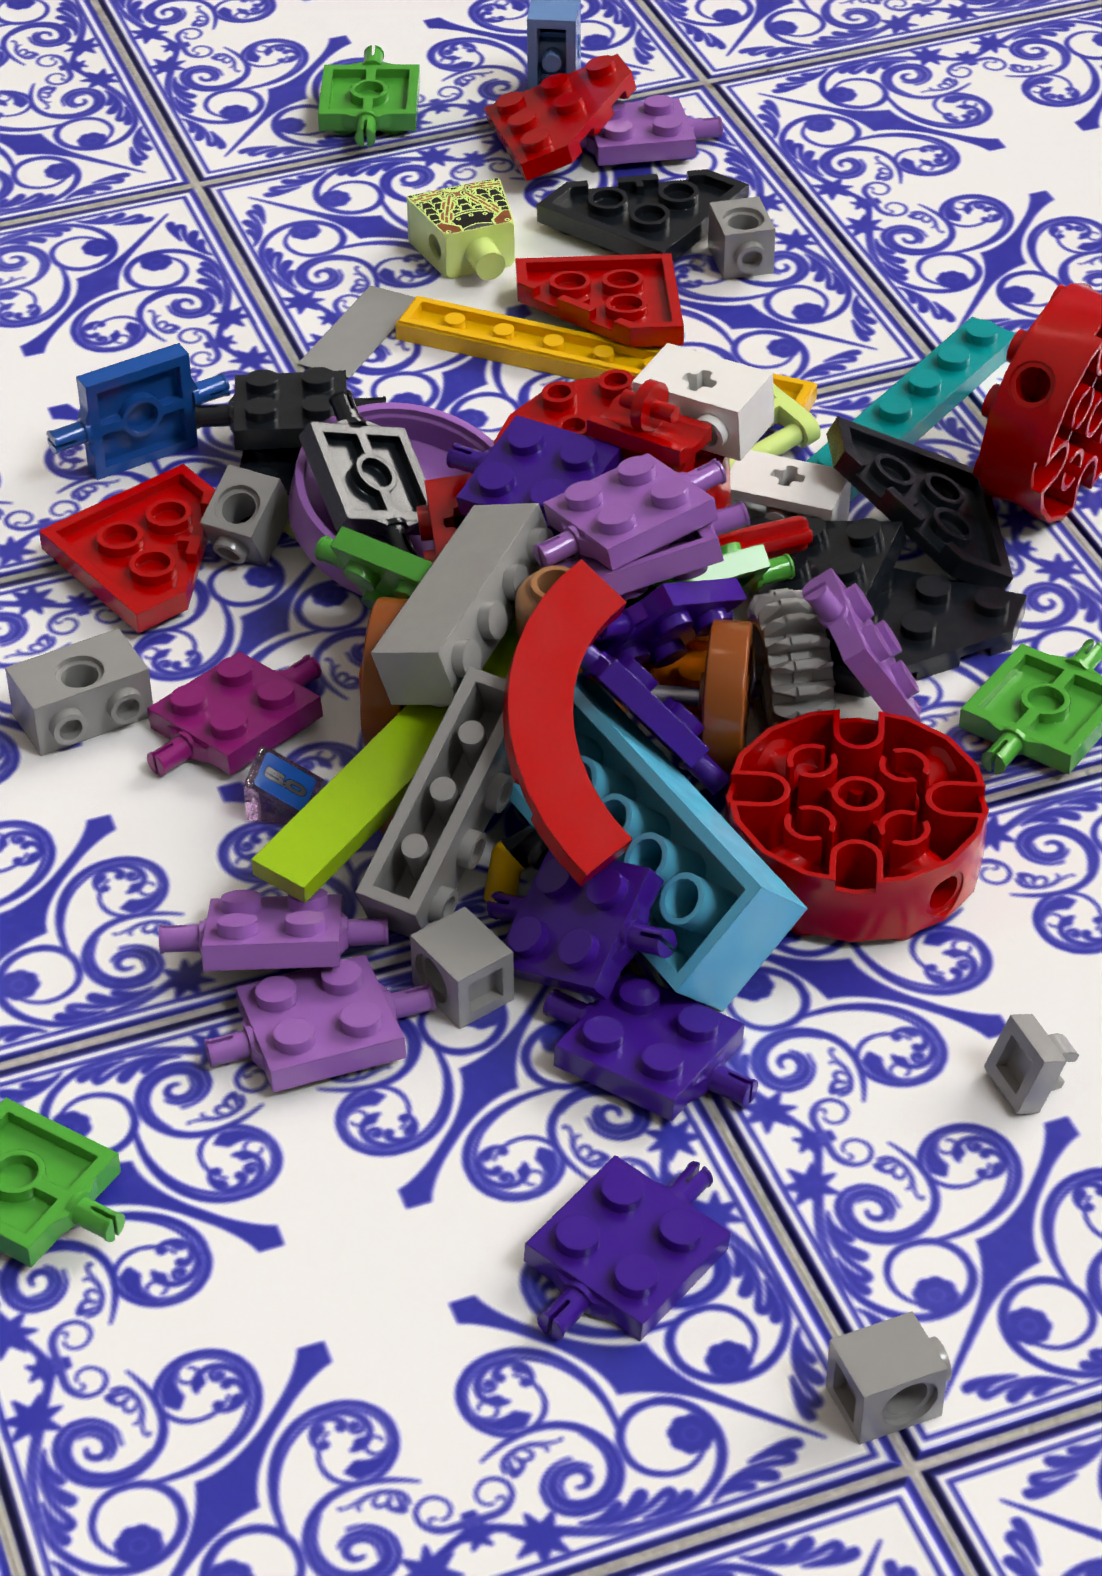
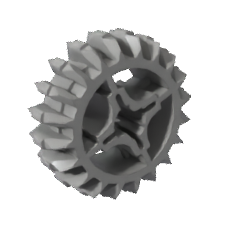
(788, 659)

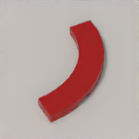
(541, 723)

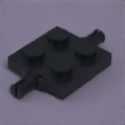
(276, 407)
(366, 474)

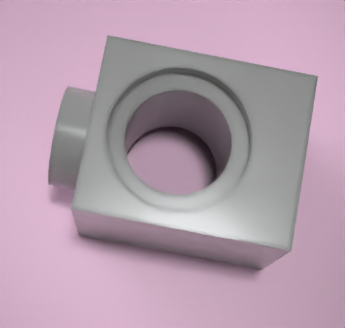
(741, 238)
(243, 495)
(464, 966)
(887, 1376)

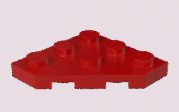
(550, 120)
(612, 295)
(138, 546)

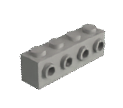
(460, 605)
(443, 812)

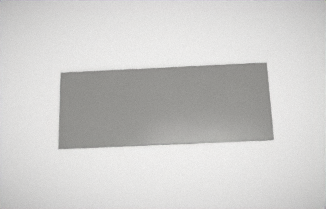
(358, 331)

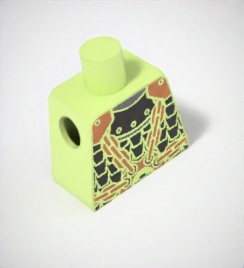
(463, 229)

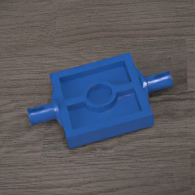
(137, 411)

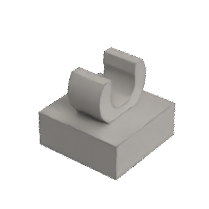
(1028, 1062)

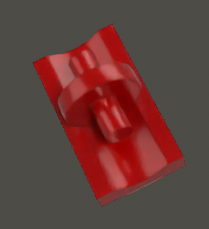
(649, 424)

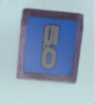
(278, 788)

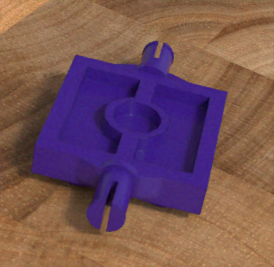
(530, 465)
(669, 619)
(665, 720)
(585, 933)
(650, 1046)
(626, 1248)

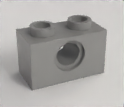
(79, 691)

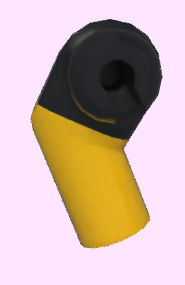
(512, 857)

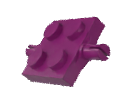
(233, 713)

